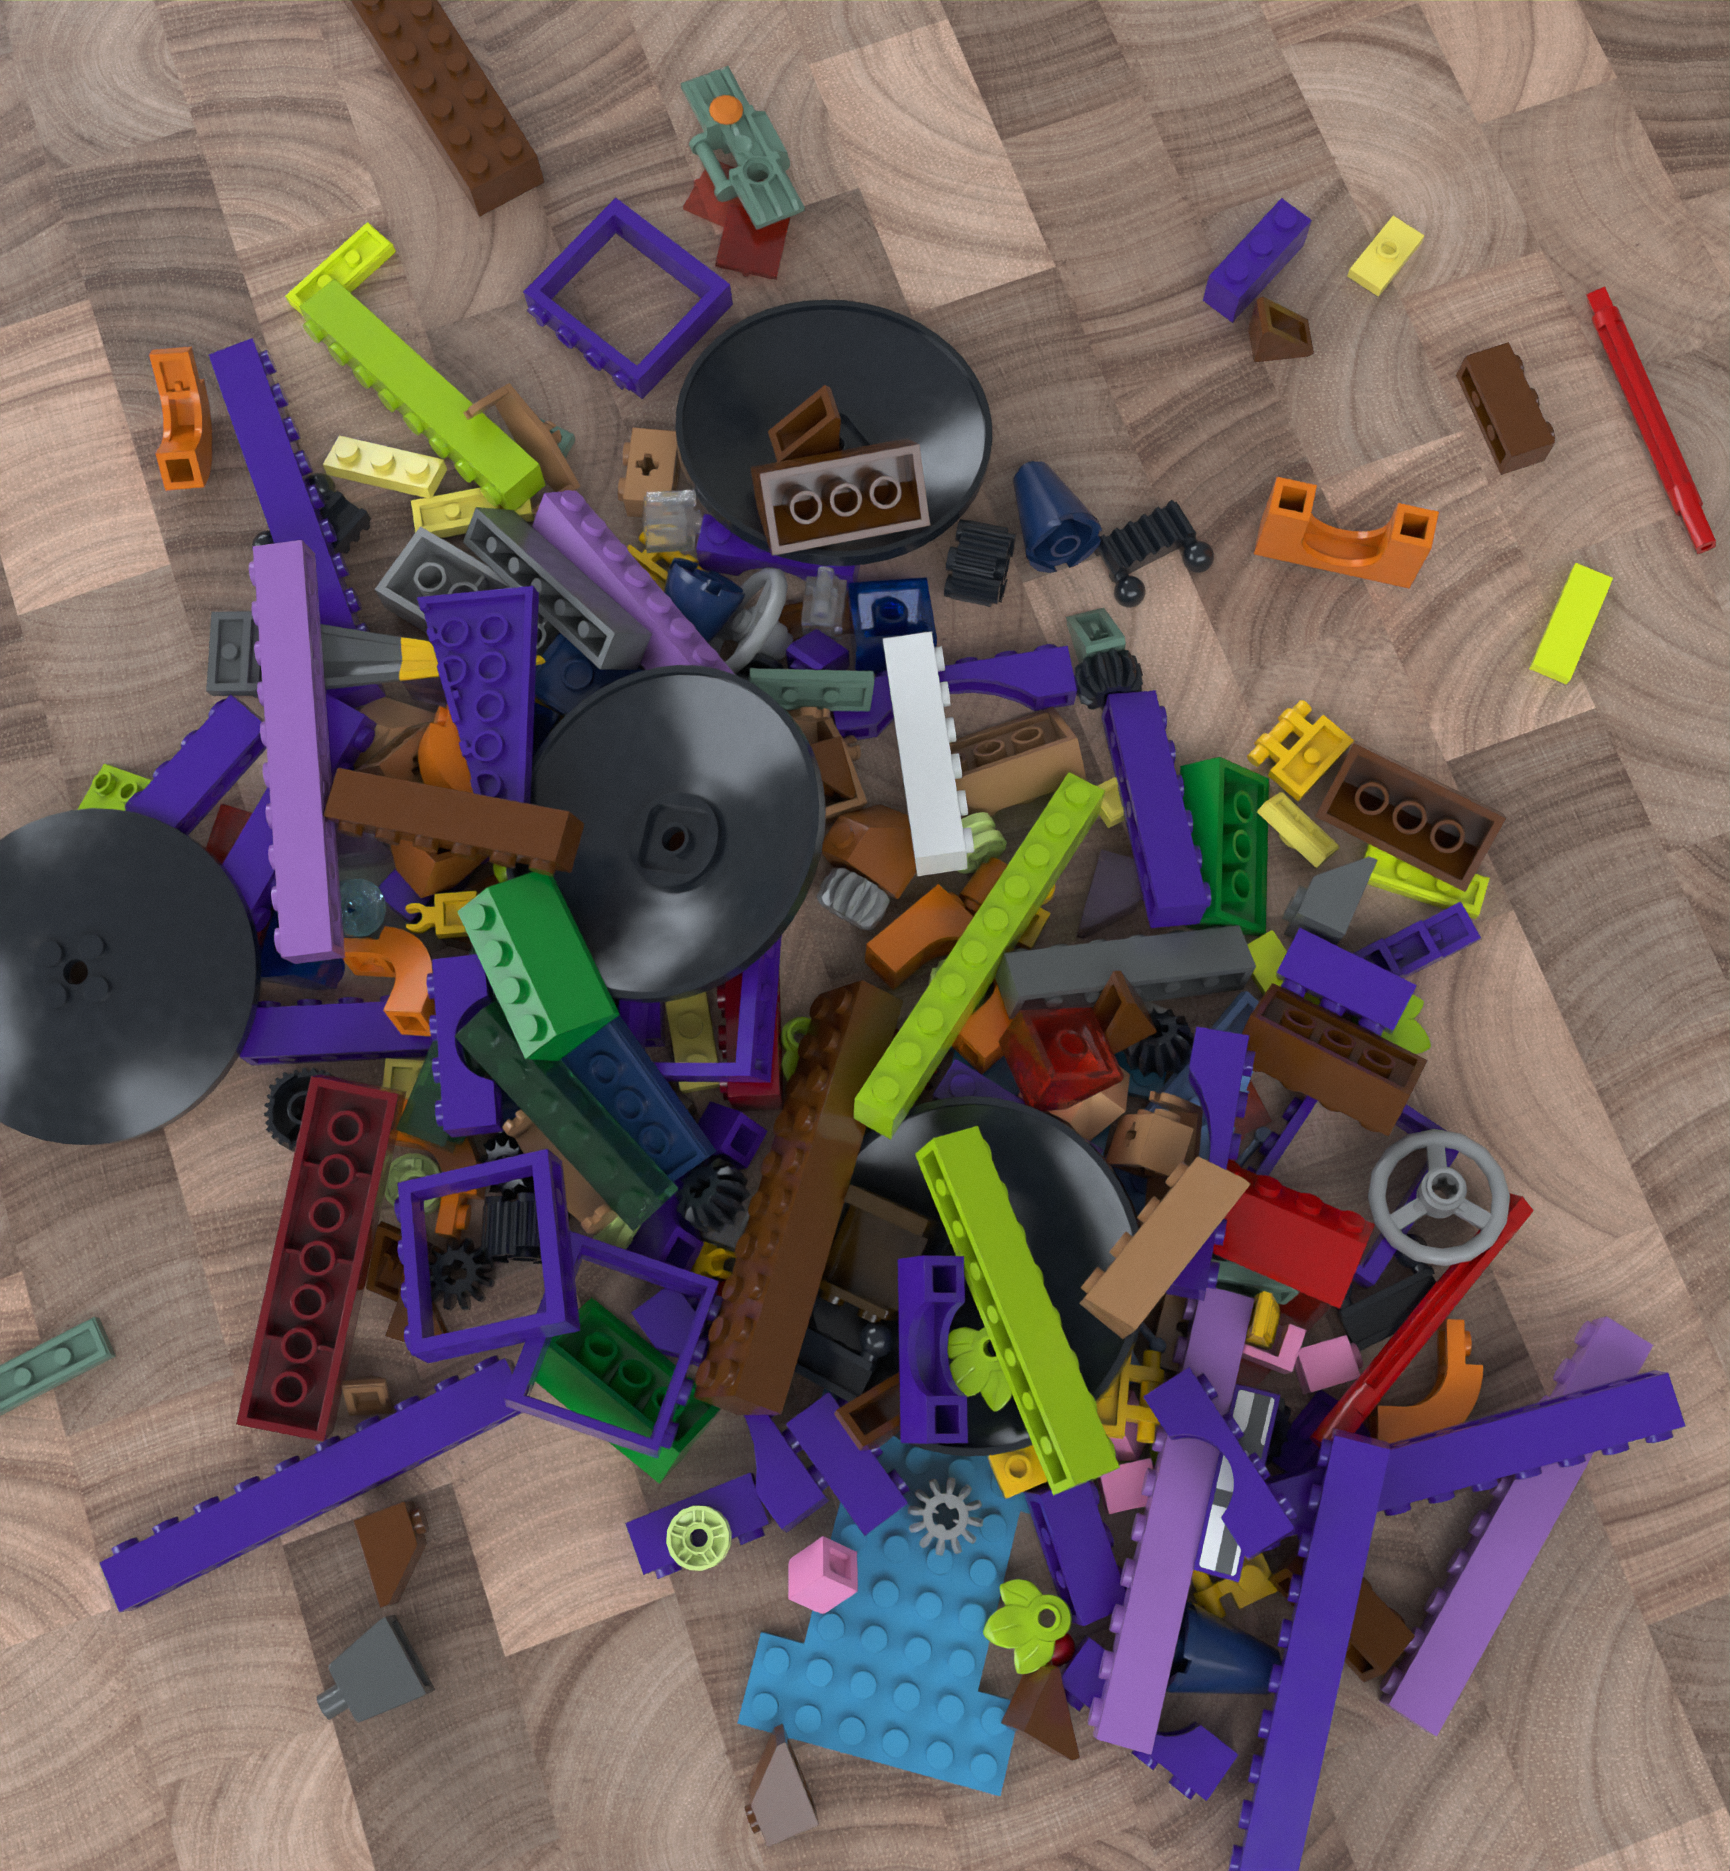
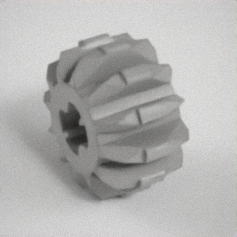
(853, 898)
(938, 1530)

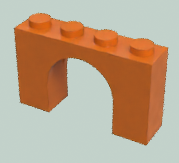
(1380, 555)
(931, 931)

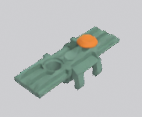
(751, 138)

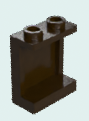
(867, 1251)

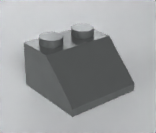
(1329, 901)

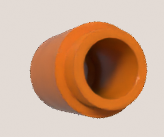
(981, 884)

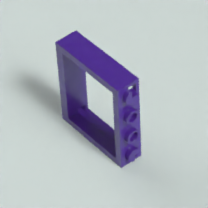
(664, 252)
(754, 1029)
(1409, 1121)
(555, 1247)
(680, 1387)

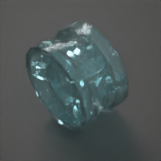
(368, 905)

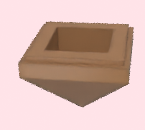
(367, 1396)

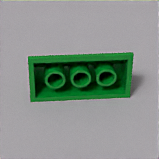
(1231, 841)
(538, 965)
(623, 1382)

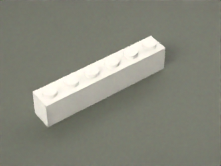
(925, 754)

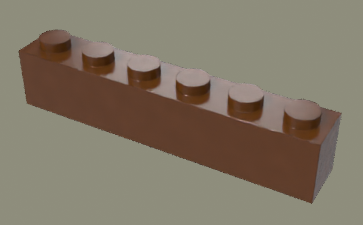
(455, 821)

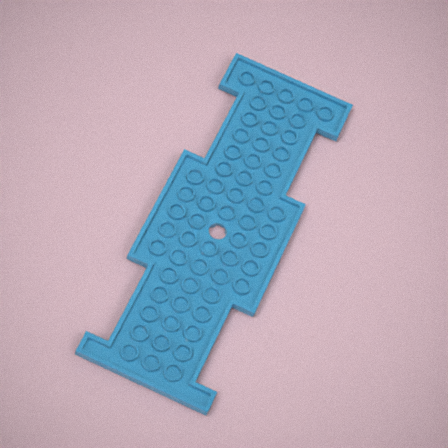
(905, 1655)

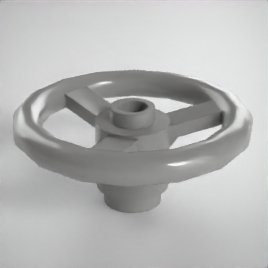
(758, 627)
(1427, 1202)

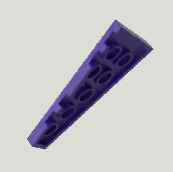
(488, 678)

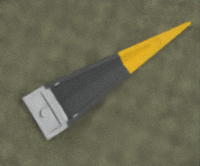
(348, 656)

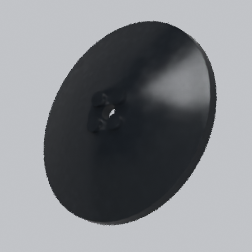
(888, 386)
(696, 758)
(164, 984)
(1071, 1220)

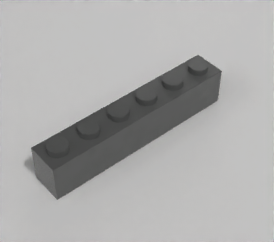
(566, 594)
(1155, 965)

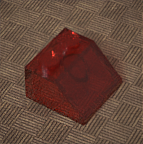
(1059, 1057)

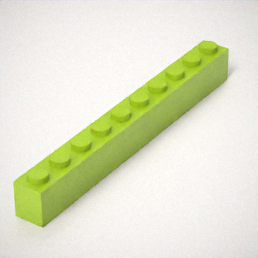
(977, 956)

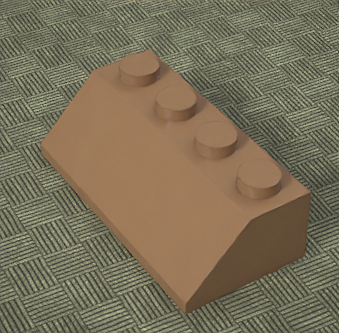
(1016, 761)
(1162, 1246)

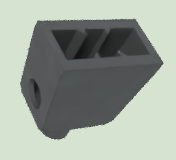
(375, 1674)

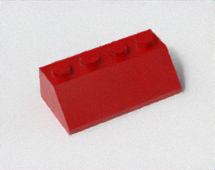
(1294, 1238)

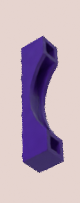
(1030, 678)
(1215, 1076)
(782, 1479)

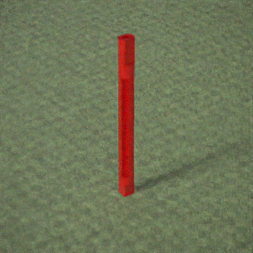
(1650, 419)
(1415, 1332)

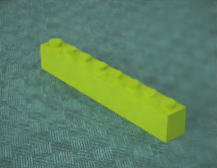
(422, 396)
(1017, 1310)

